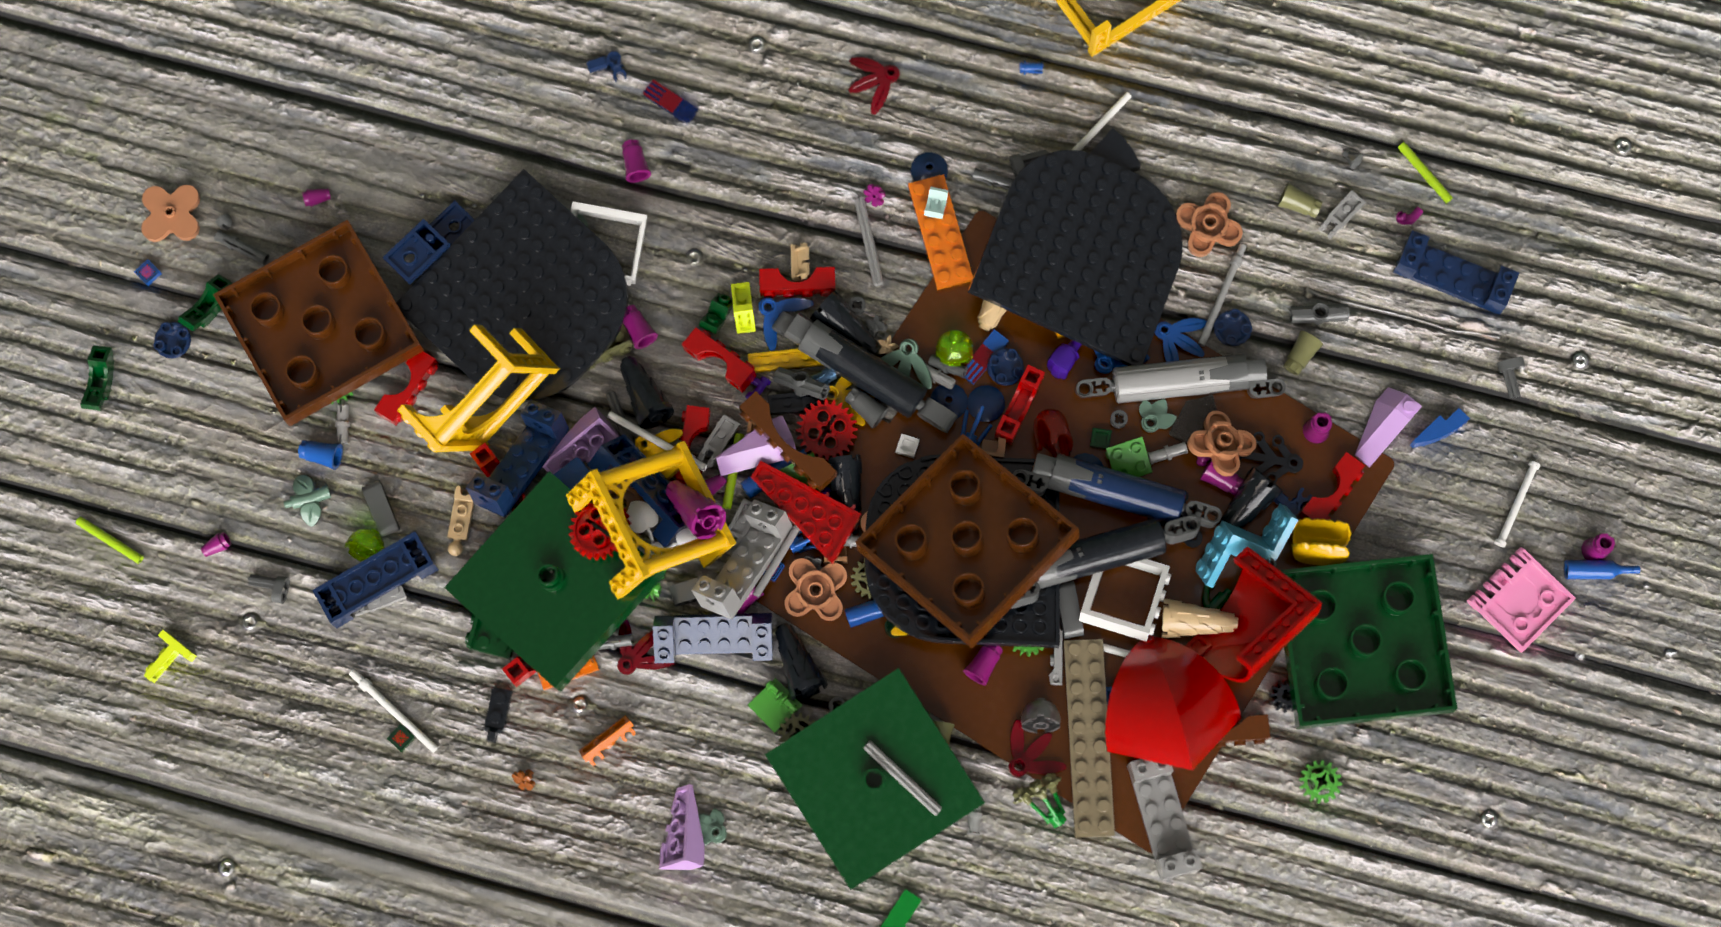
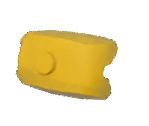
(1321, 541)

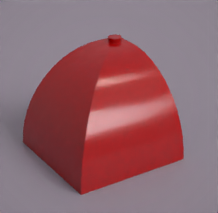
(1269, 616)
(1168, 705)

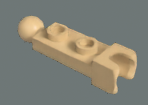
(460, 521)

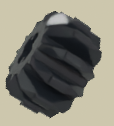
(1279, 691)

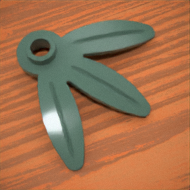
(907, 359)

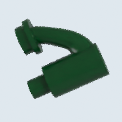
(1218, 601)

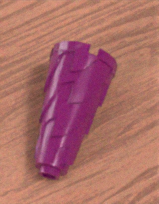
(697, 511)

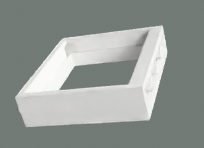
(621, 216)
(1121, 626)

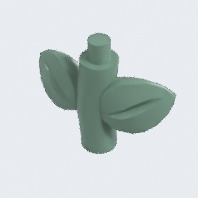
(307, 499)

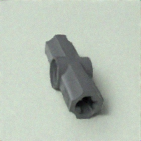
(1307, 314)
(801, 383)

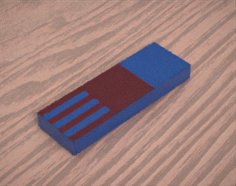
(979, 362)

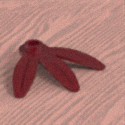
(880, 77)
(635, 655)
(1026, 758)

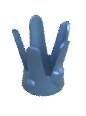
(825, 376)

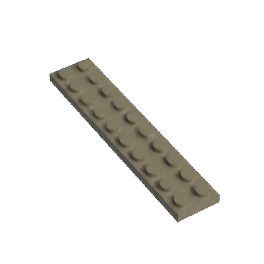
(1087, 738)

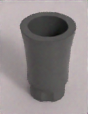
(866, 406)

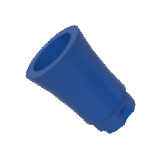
(321, 453)

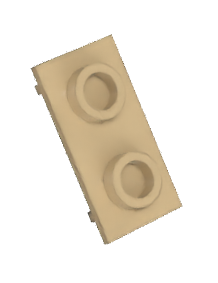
(799, 266)

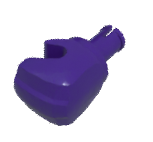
(1063, 359)

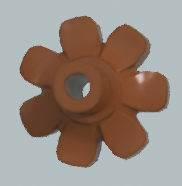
(524, 779)

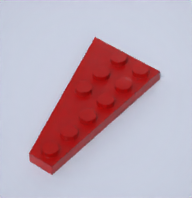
(815, 514)

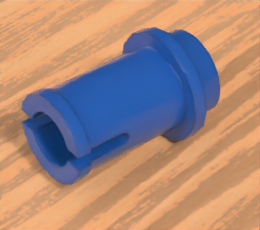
(1030, 67)

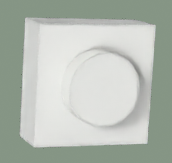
(907, 446)

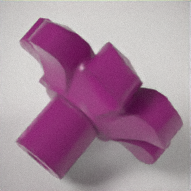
(874, 194)

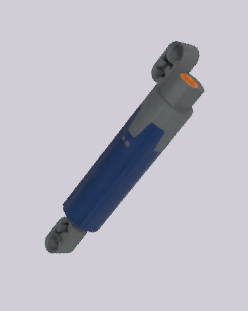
(1114, 489)

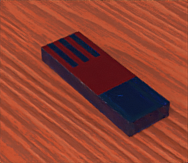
(670, 102)

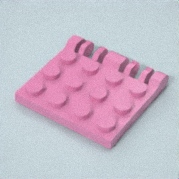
(1524, 602)

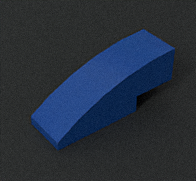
(1441, 429)

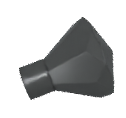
(1353, 159)

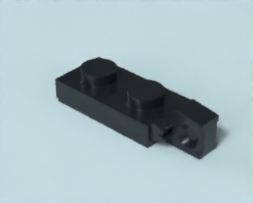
(790, 403)
(497, 713)

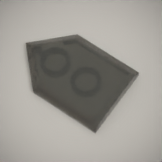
(1192, 417)

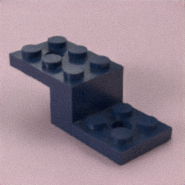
(427, 242)

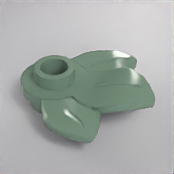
(1157, 414)
(710, 824)

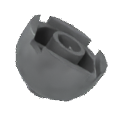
(1040, 715)

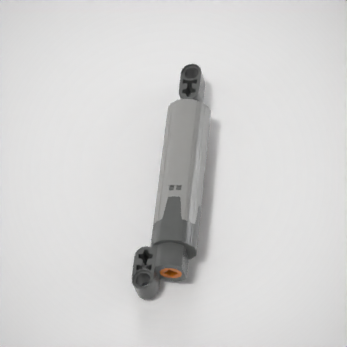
(1185, 379)

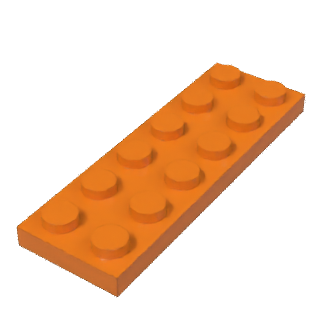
(941, 236)

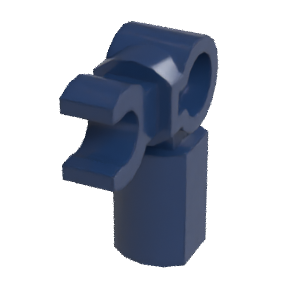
(612, 60)
(1295, 504)

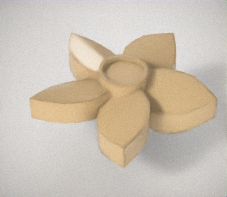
(886, 346)

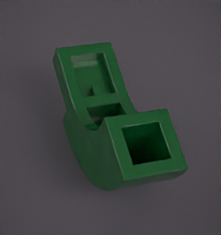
(206, 307)
(100, 377)

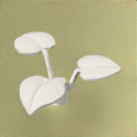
(644, 517)

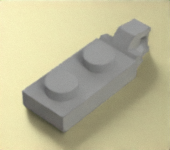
(1057, 661)

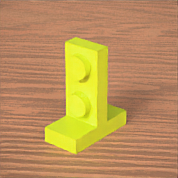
(743, 307)
(167, 656)

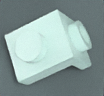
(936, 202)

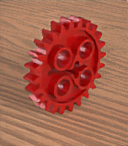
(811, 421)
(589, 543)

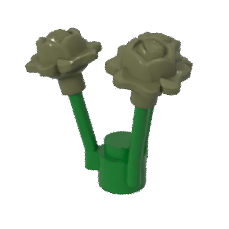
(1039, 788)

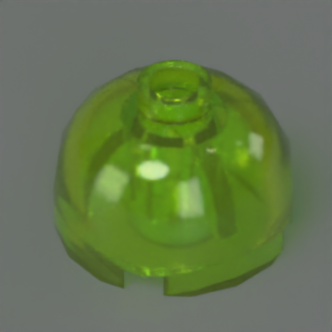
(954, 348)
(364, 544)

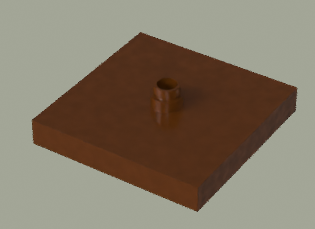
(318, 323)
(967, 540)

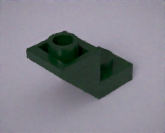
(717, 313)

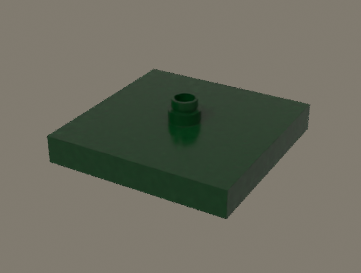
(542, 591)
(1372, 646)
(854, 802)

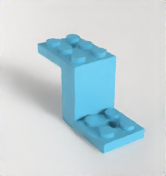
(1232, 540)

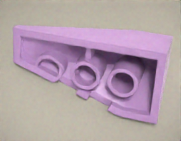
(1388, 418)
(582, 440)
(753, 449)
(684, 840)

